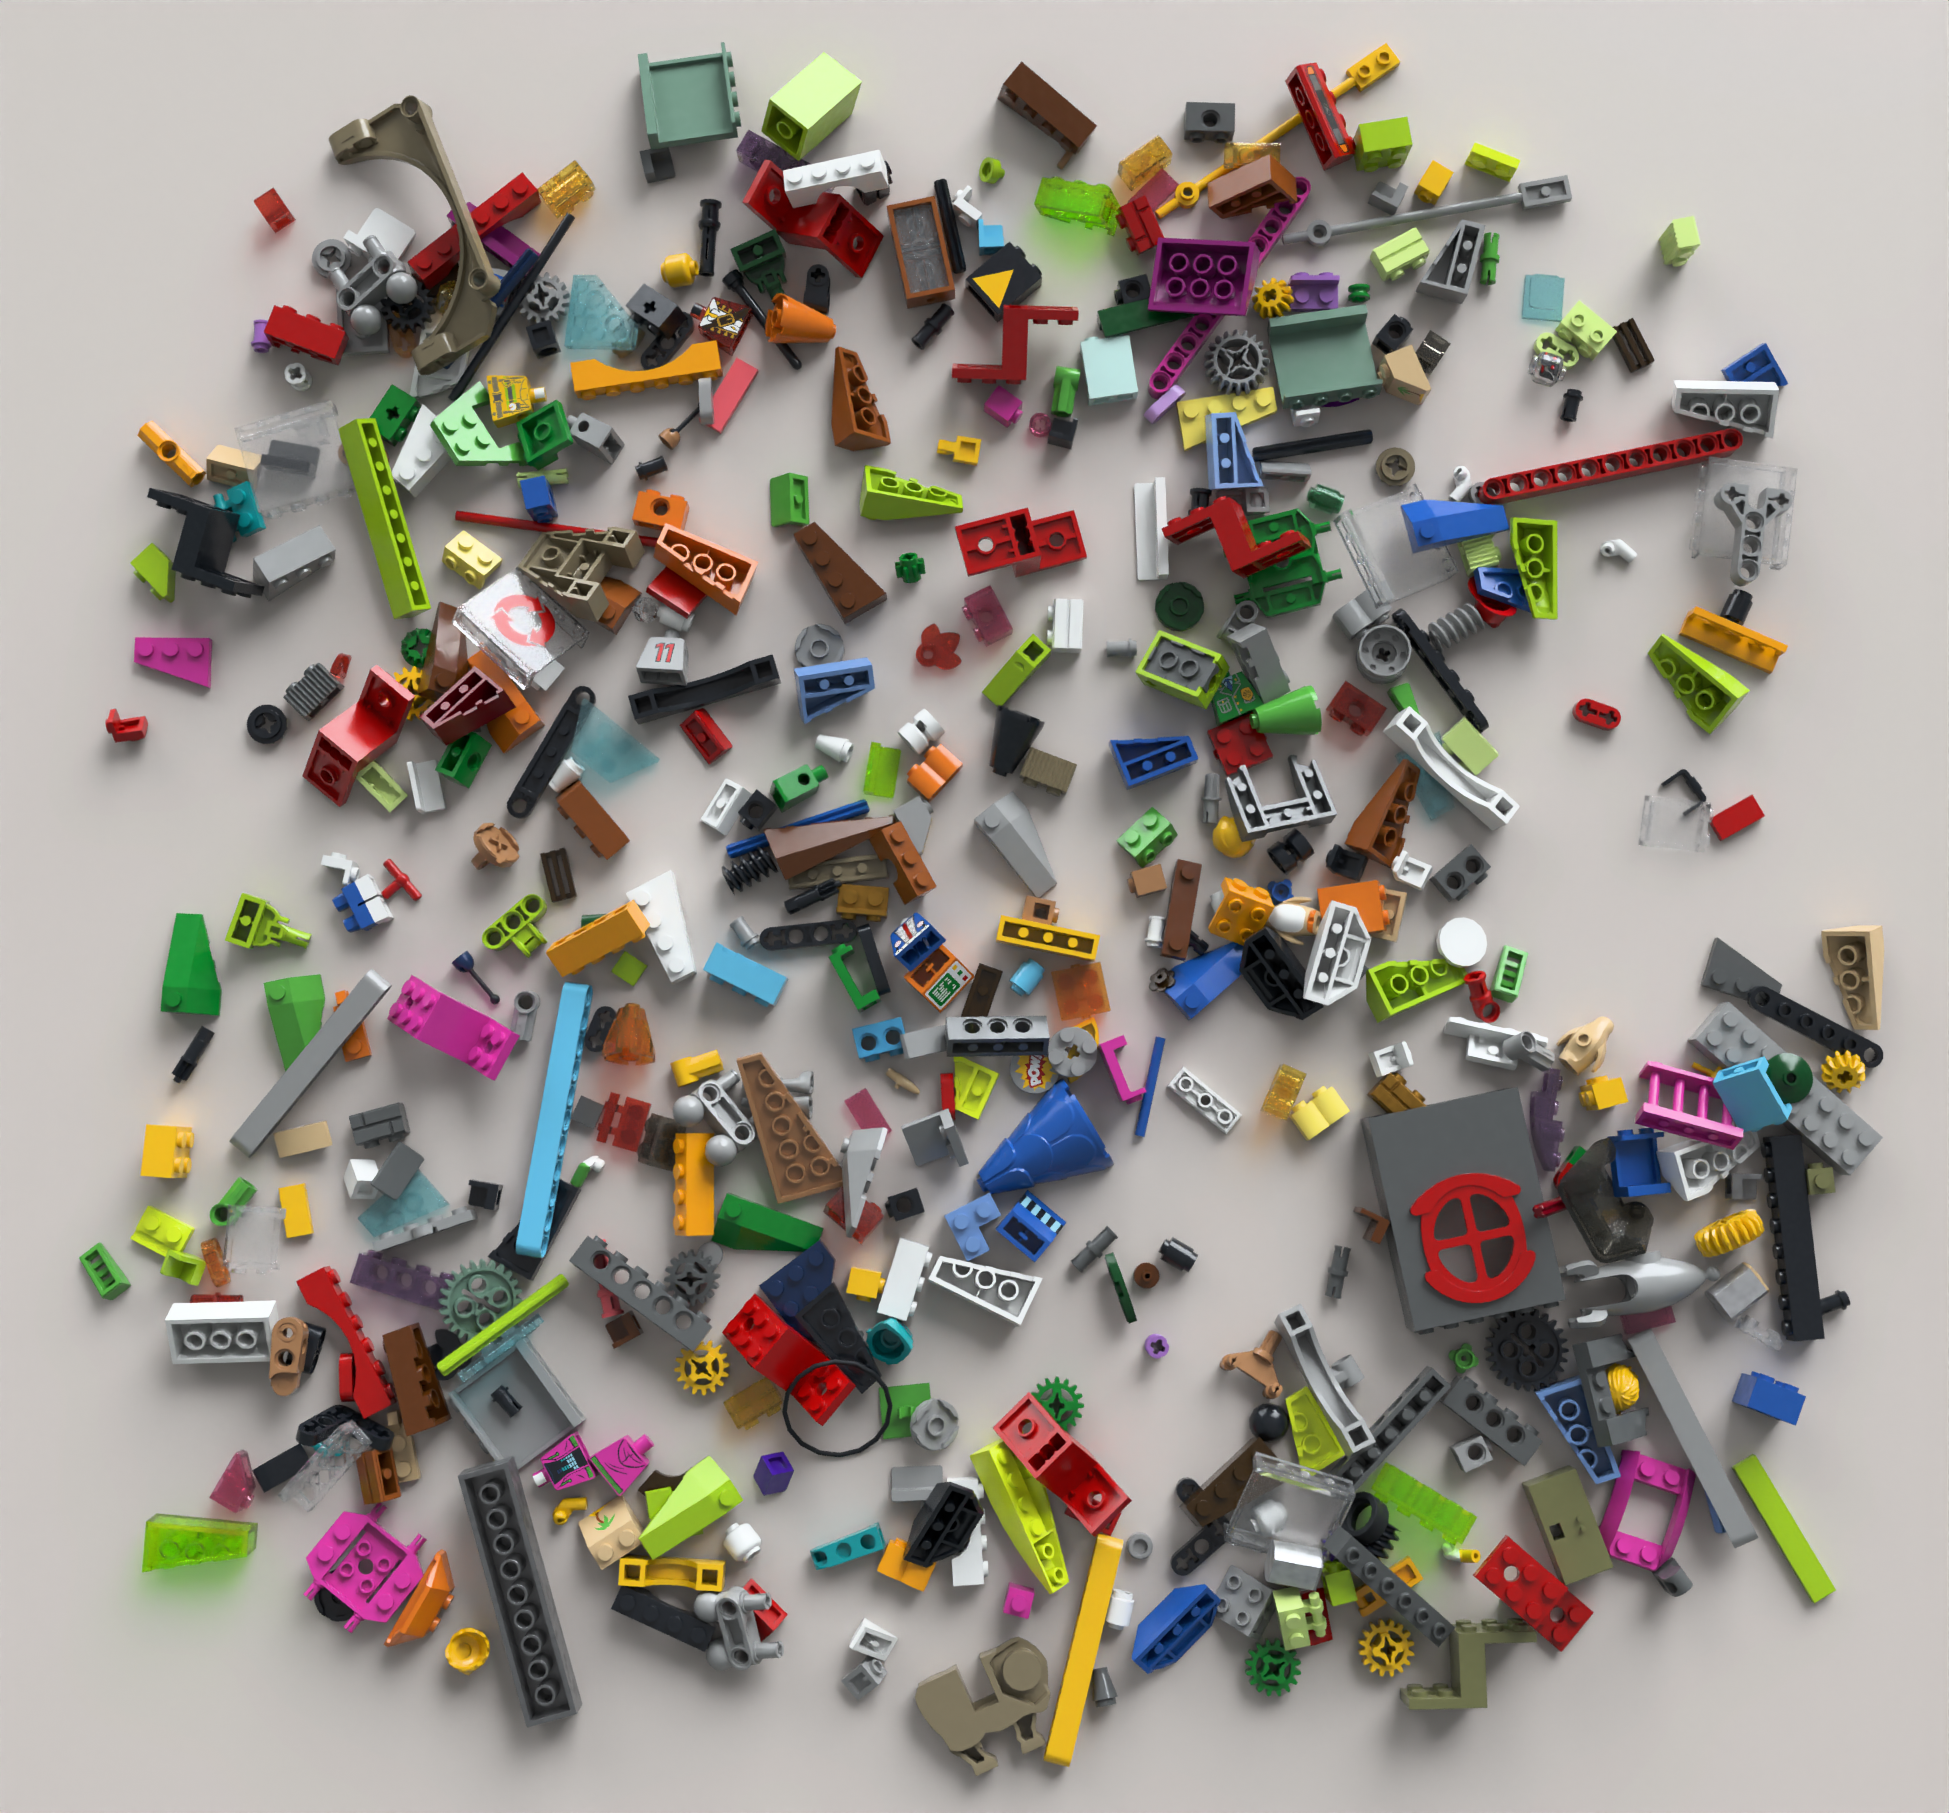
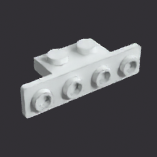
(1485, 1041)

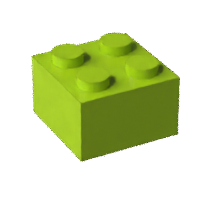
(1382, 144)

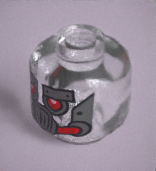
(1547, 369)

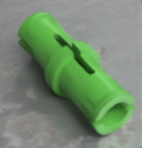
(1489, 258)

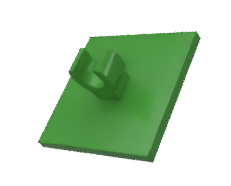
(904, 1401)

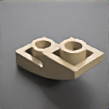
(302, 1139)

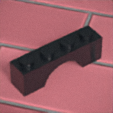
(678, 1623)

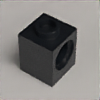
(1138, 283)
(543, 339)
(1385, 342)
(761, 800)
(916, 1205)

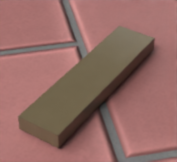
(843, 869)

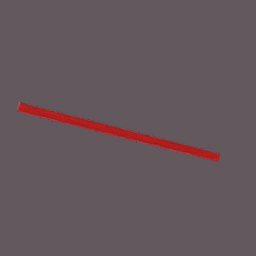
(532, 525)

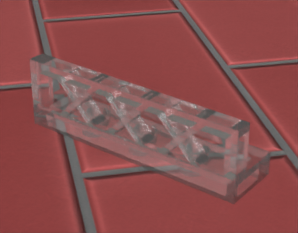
(318, 1462)

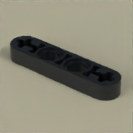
(808, 935)

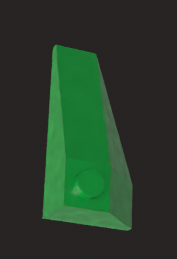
(190, 972)
(757, 1227)

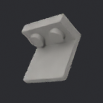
(934, 1138)
(1245, 1603)

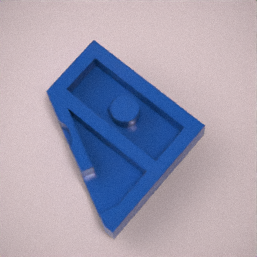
(1755, 366)

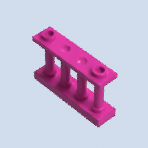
(1675, 1120)

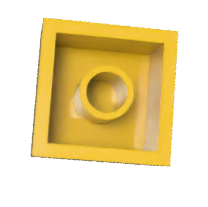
(167, 1151)

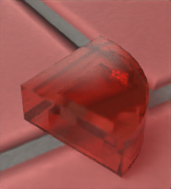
(341, 665)

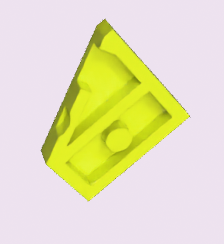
(972, 1086)

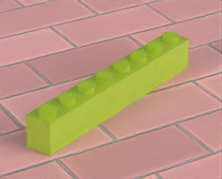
(384, 518)

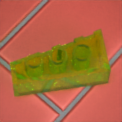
(1424, 1503)
(194, 1540)

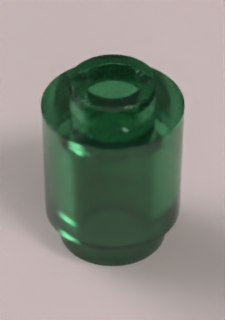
(1325, 499)

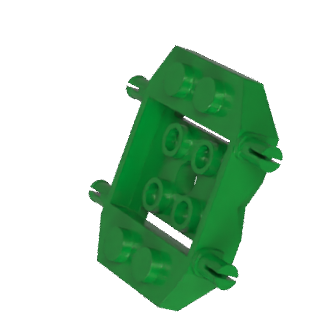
(1300, 566)

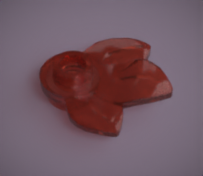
(941, 646)

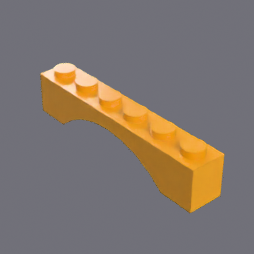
(697, 362)

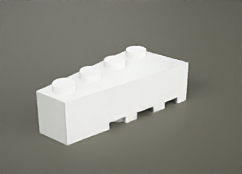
(667, 929)
(989, 1288)

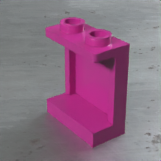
(1114, 1070)

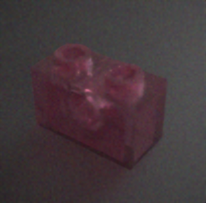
(986, 601)

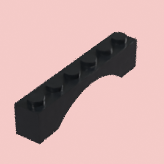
(731, 683)

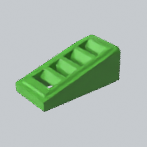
(1402, 697)
(1505, 989)
(112, 1286)

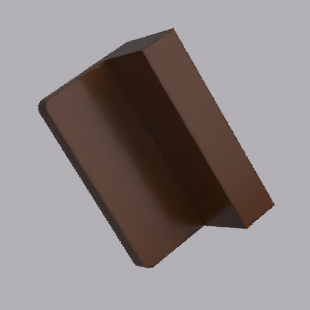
(1376, 1227)

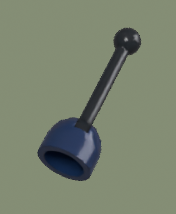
(464, 964)

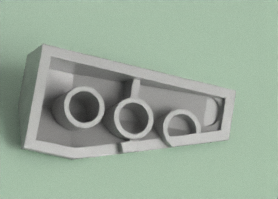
(1014, 836)
(859, 1159)

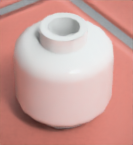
(742, 1542)

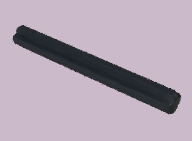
(1312, 445)

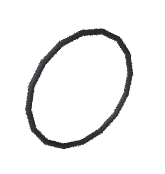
(827, 1363)

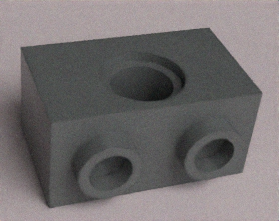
(1219, 113)

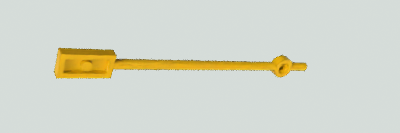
(1360, 75)

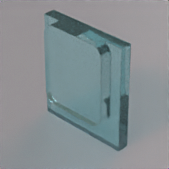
(1543, 297)

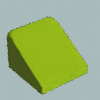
(629, 968)

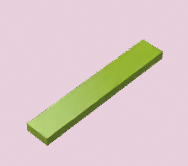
(1783, 1528)

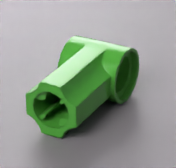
(1065, 385)
(238, 1194)

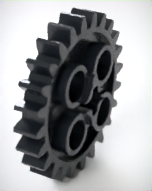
(1511, 1365)

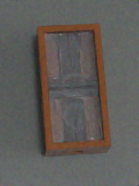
(921, 252)

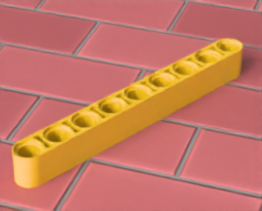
(1083, 1650)

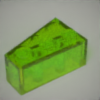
(1078, 202)

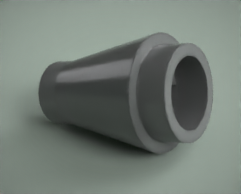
(1103, 1688)

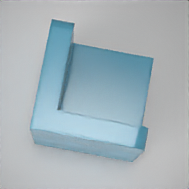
(990, 238)

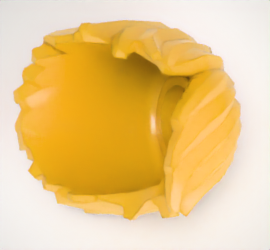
(1623, 1386)

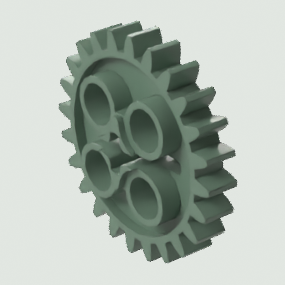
(492, 1281)

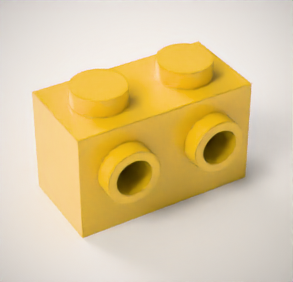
(1602, 1093)

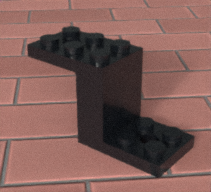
(205, 543)

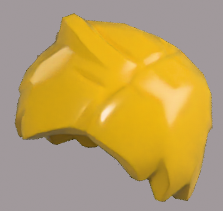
(1227, 839)
(467, 1650)

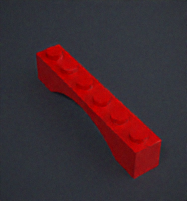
(505, 205)
(371, 1388)

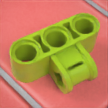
(526, 936)

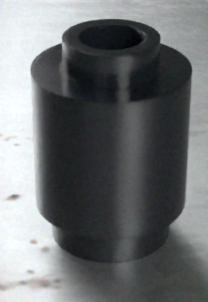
(1737, 606)
(1178, 1254)

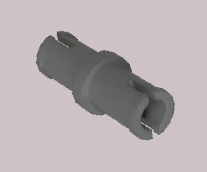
(1094, 1249)
(1337, 1271)

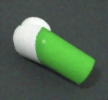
(584, 1168)

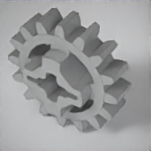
(553, 297)

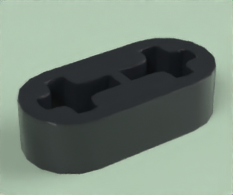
(595, 1027)

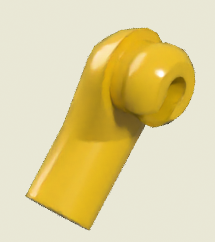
(566, 1507)

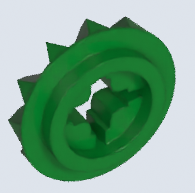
(410, 641)

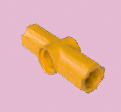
(162, 444)

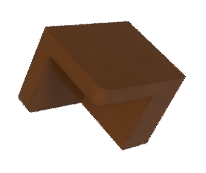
(623, 1329)

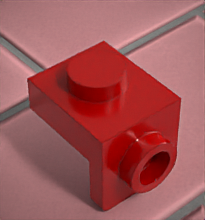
(126, 729)

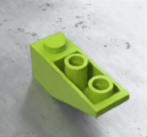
(1017, 670)

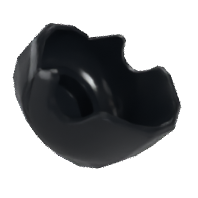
(1269, 1422)

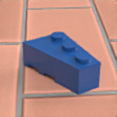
(1150, 759)

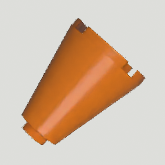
(797, 323)

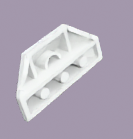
(1336, 955)

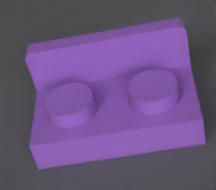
(1314, 292)

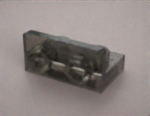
(658, 1142)

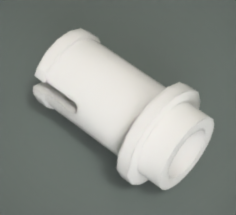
(1155, 932)

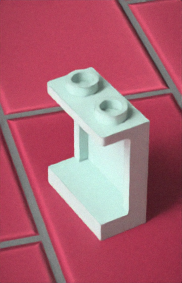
(1109, 369)

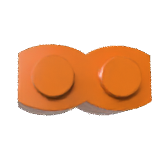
(934, 772)

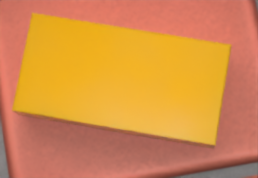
(298, 1214)

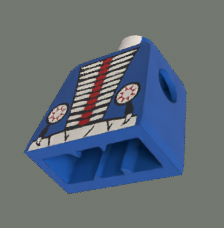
(915, 941)

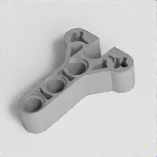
(1738, 512)

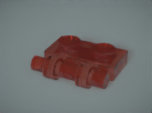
(631, 1123)

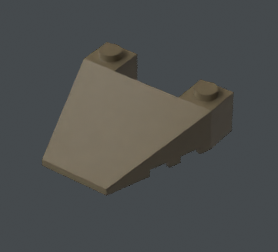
(575, 564)

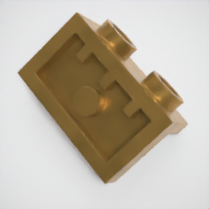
(862, 901)

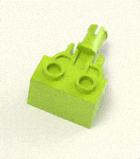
(257, 923)

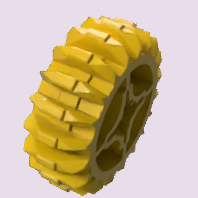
(1729, 1233)

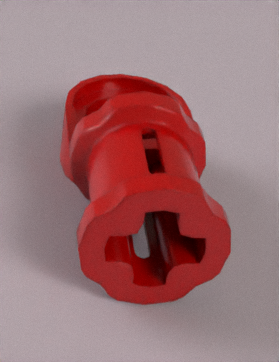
(1481, 996)

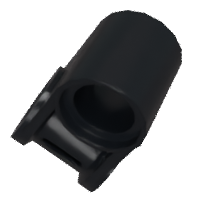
(817, 293)

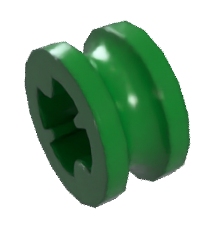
(1358, 293)

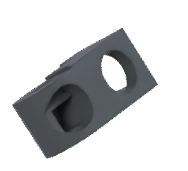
(1673, 1578)

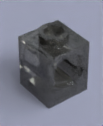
(1431, 351)

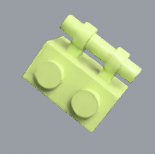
(1292, 1618)

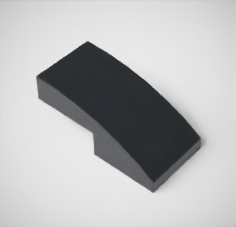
(280, 1467)

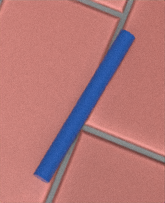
(1150, 1086)

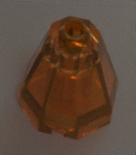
(629, 1038)

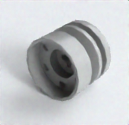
(1387, 641)

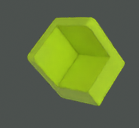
(183, 1266)

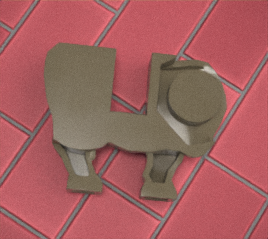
(1020, 1688)

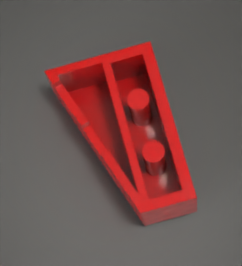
(306, 334)

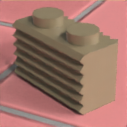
(1047, 771)

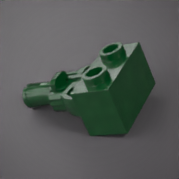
(762, 262)

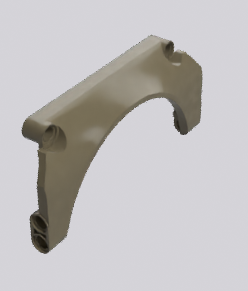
(410, 136)

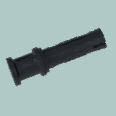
(709, 225)

